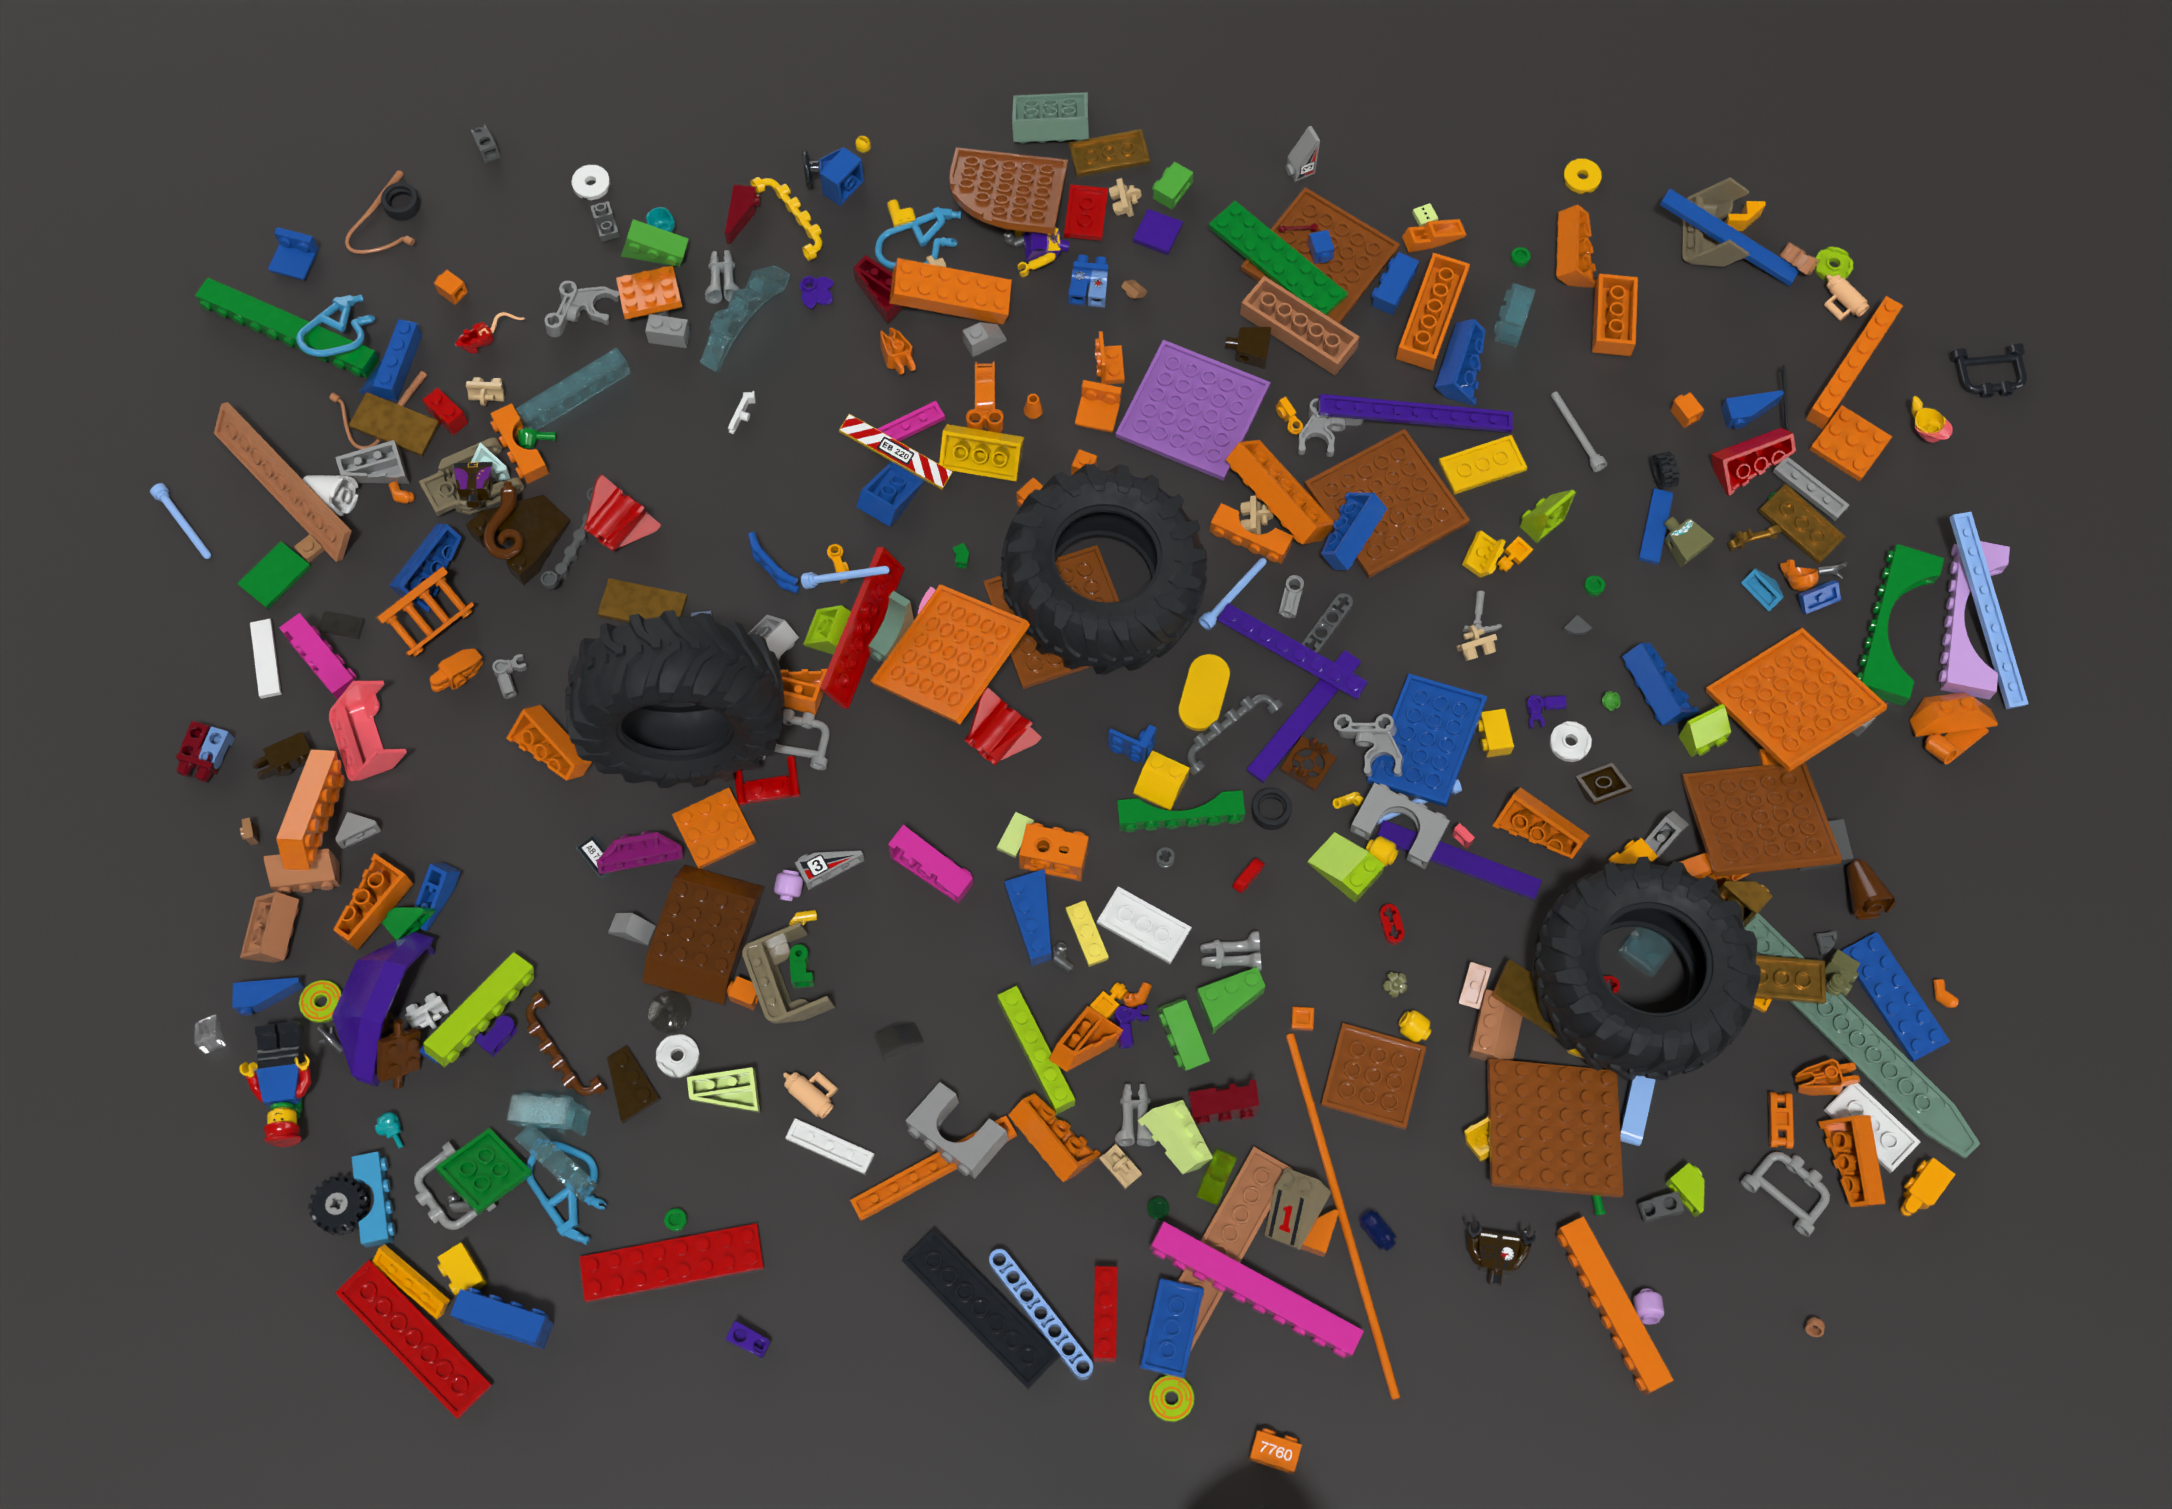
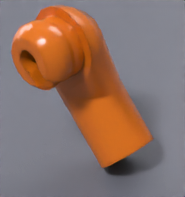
(400, 495)
(1943, 996)
(1138, 998)

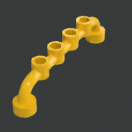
(792, 205)

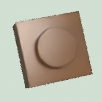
(1134, 289)
(309, 548)
(249, 831)

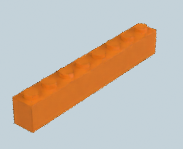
(1854, 362)
(1614, 1306)

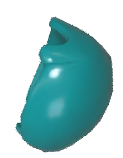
(661, 218)

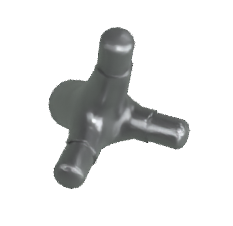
(1832, 570)
(330, 1040)

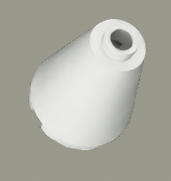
(335, 491)

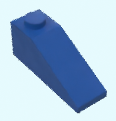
(1745, 409)
(436, 889)
(260, 995)

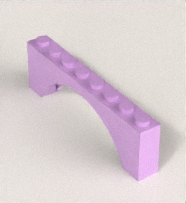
(1961, 664)

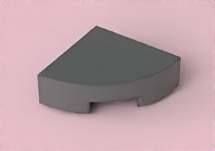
(1577, 626)
(1825, 941)

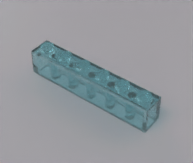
(573, 390)

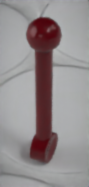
(1313, 227)

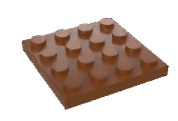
(1373, 1076)

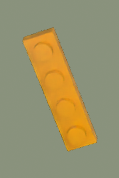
(410, 1281)

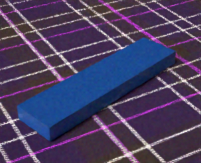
(1655, 528)

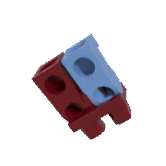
(203, 750)

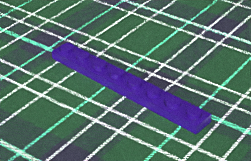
(1292, 651)

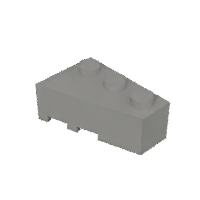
(374, 464)

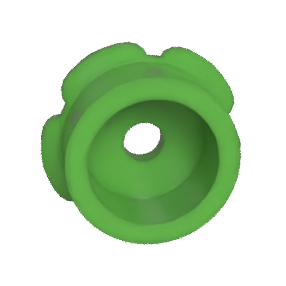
(1611, 700)

